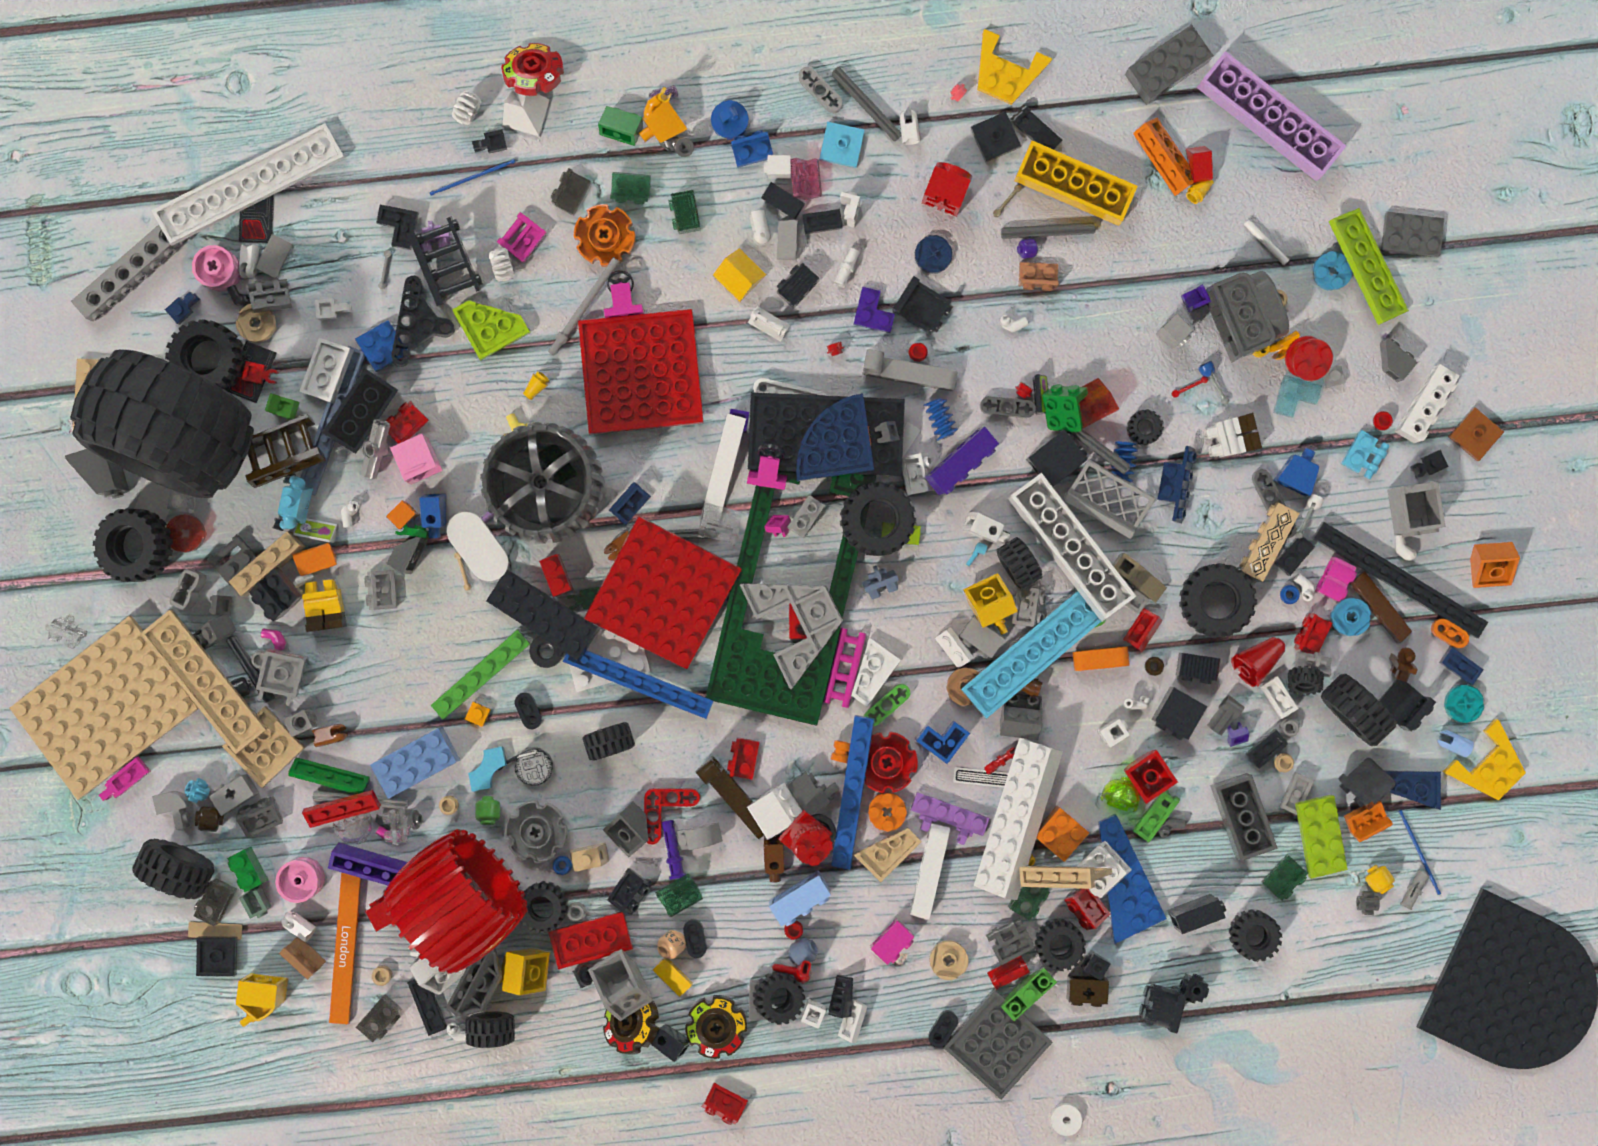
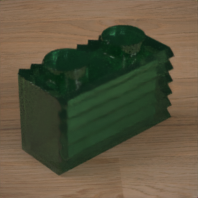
(685, 212)

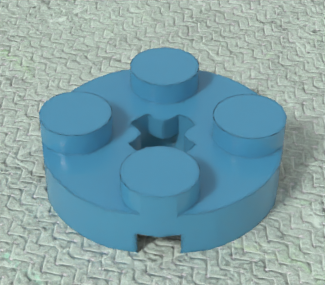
(1321, 272)
(1339, 616)

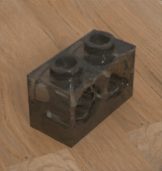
(218, 904)
(377, 1016)

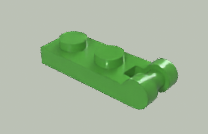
(1155, 816)

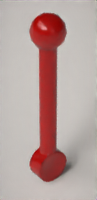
(1175, 393)

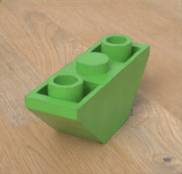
(1027, 993)

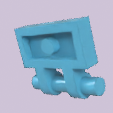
(1359, 452)

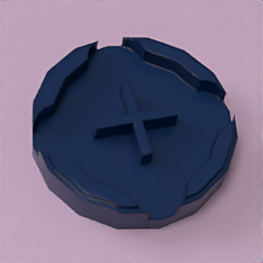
(933, 254)

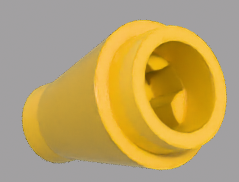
(1198, 191)
(536, 385)

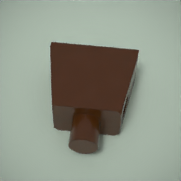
(774, 858)

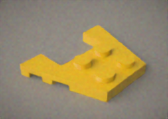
(1003, 78)
(1497, 771)

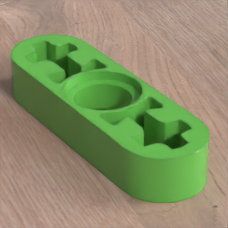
(872, 710)

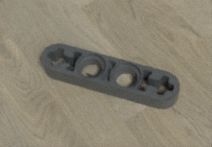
(1278, 499)

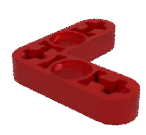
(663, 801)

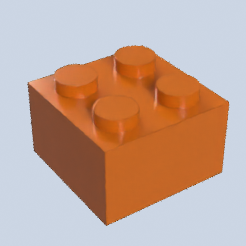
(1061, 833)

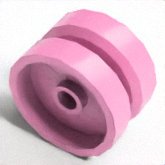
(216, 268)
(300, 879)

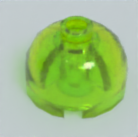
(1121, 794)

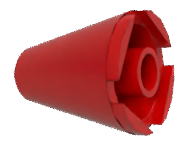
(1258, 660)

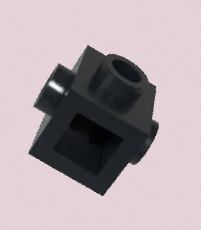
(1190, 982)

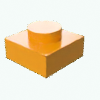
(477, 714)

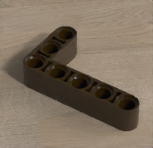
(730, 791)

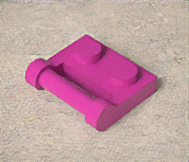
(526, 241)

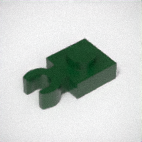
(586, 598)

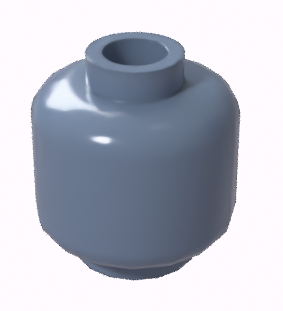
(803, 951)

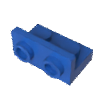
(751, 148)

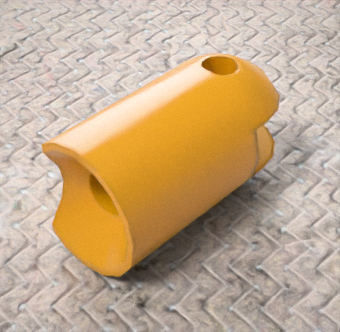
(1282, 345)

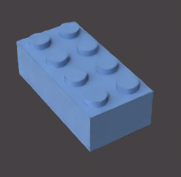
(415, 762)

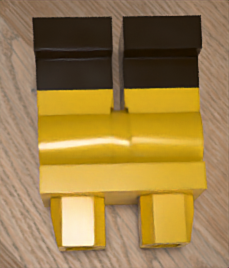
(323, 608)

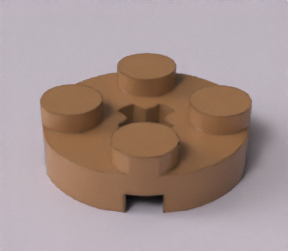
(954, 685)

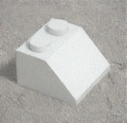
(775, 810)

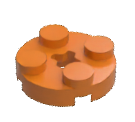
(898, 811)

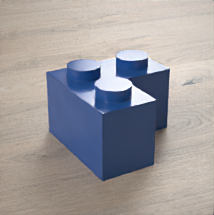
(946, 745)

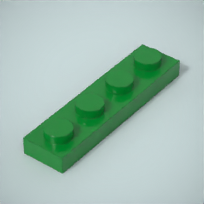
(328, 776)

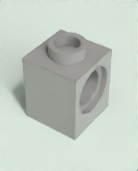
(293, 726)

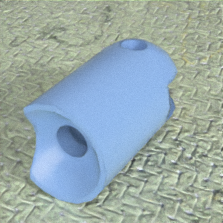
(1457, 744)

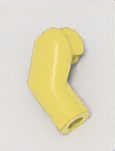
(513, 422)

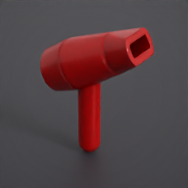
(801, 973)

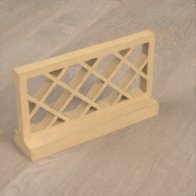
(1061, 876)

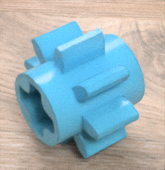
(197, 790)

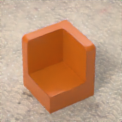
(402, 514)

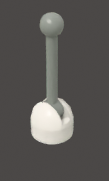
(1314, 502)

